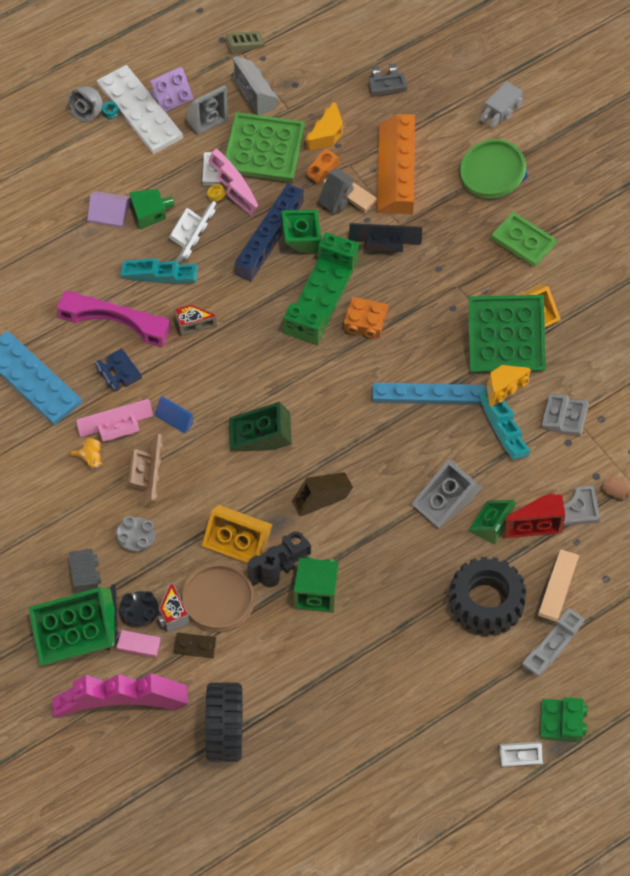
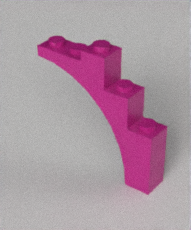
(120, 690)

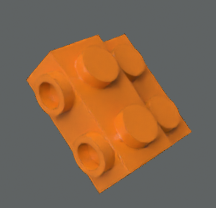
(365, 317)

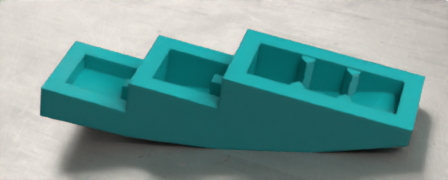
(159, 272)
(505, 428)

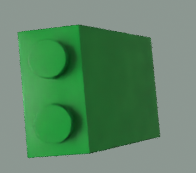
(316, 585)

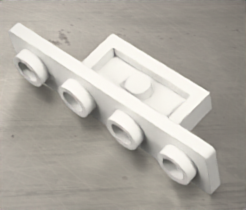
(187, 229)

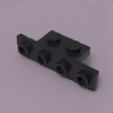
(385, 237)

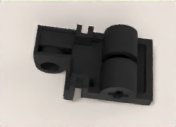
(267, 566)

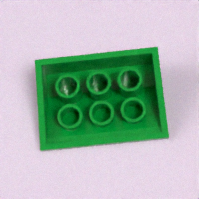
(73, 625)

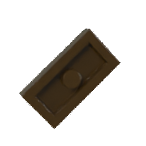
(195, 645)

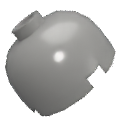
(85, 103)

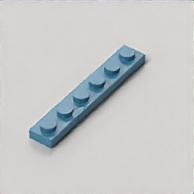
(427, 393)

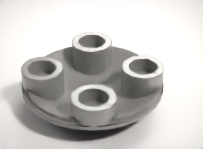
(135, 533)

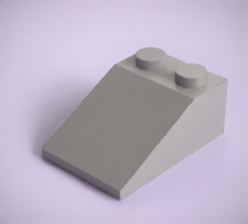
(208, 111)
(446, 494)

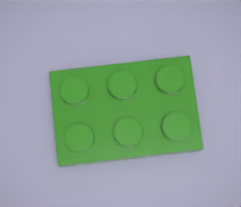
(524, 239)

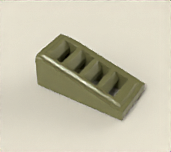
(236, 46)

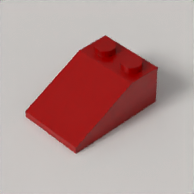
(537, 518)

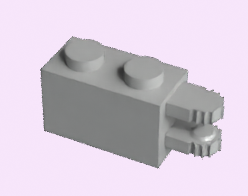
(502, 104)

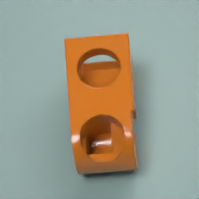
(322, 165)

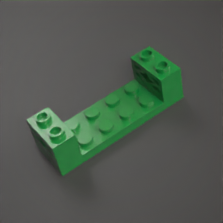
(323, 289)

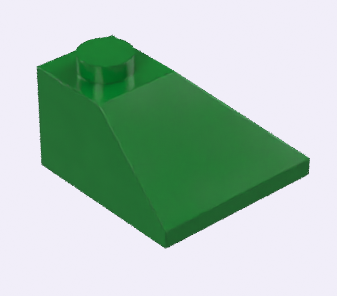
(301, 229)

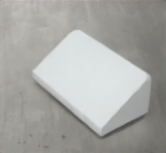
(521, 753)

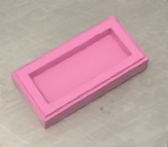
(138, 644)

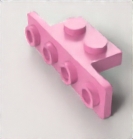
(116, 421)

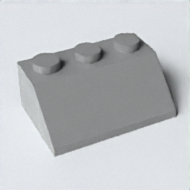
(254, 86)

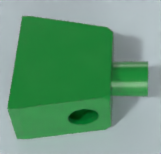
(149, 207)

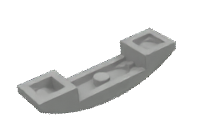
(554, 643)

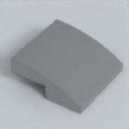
(565, 415)

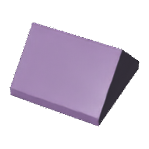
(108, 209)

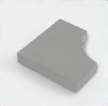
(582, 507)

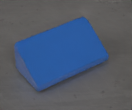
(174, 415)

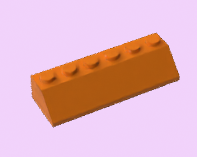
(396, 165)

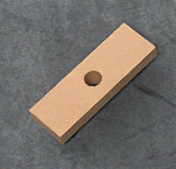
(360, 198)

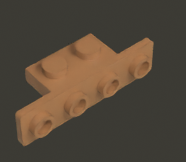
(144, 470)

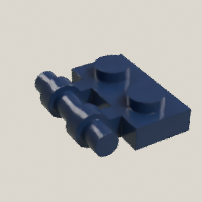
(122, 366)

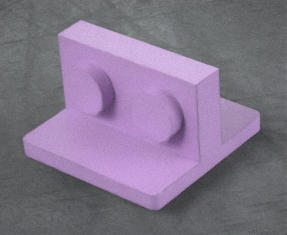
(171, 89)

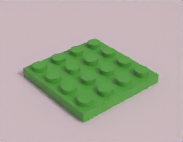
(265, 146)

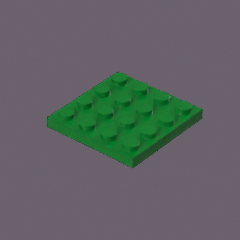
(506, 332)

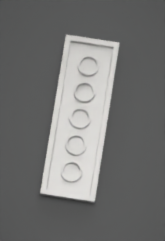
(140, 109)

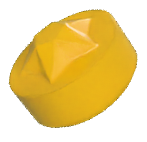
(216, 192)

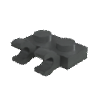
(387, 84)

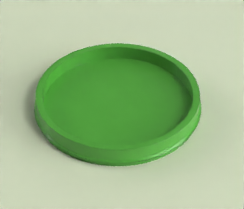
(493, 168)

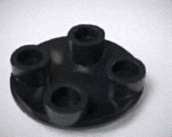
(138, 608)

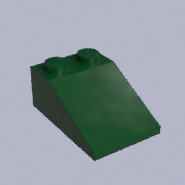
(261, 429)

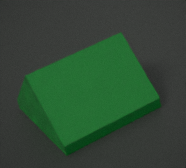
(491, 519)

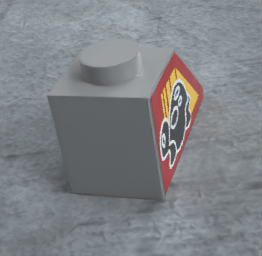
(172, 611)

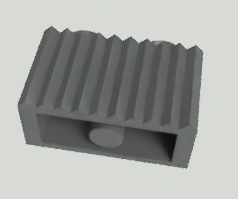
(336, 190)
(83, 570)

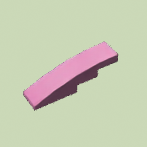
(231, 178)

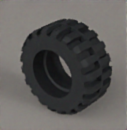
(490, 573)
(224, 721)

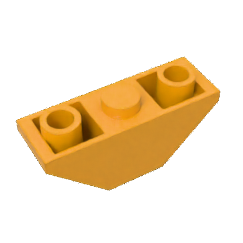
(326, 131)
(505, 382)

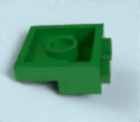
(563, 719)

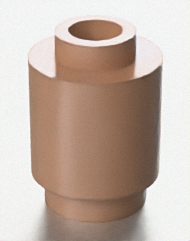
(617, 487)

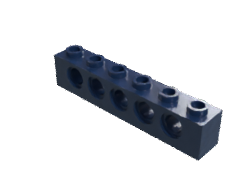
(267, 233)

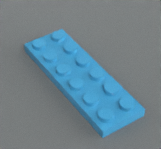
(35, 380)

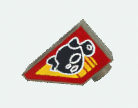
(194, 319)

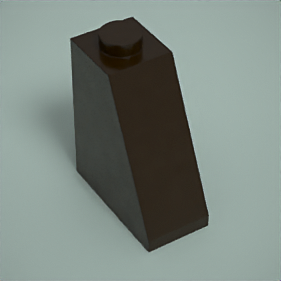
(321, 492)

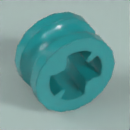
(110, 105)

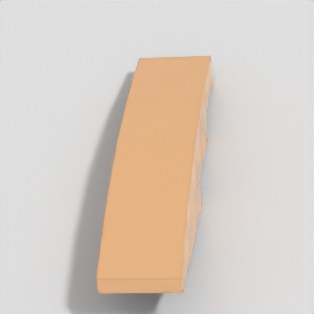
(558, 585)

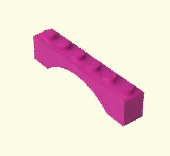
(79, 308)

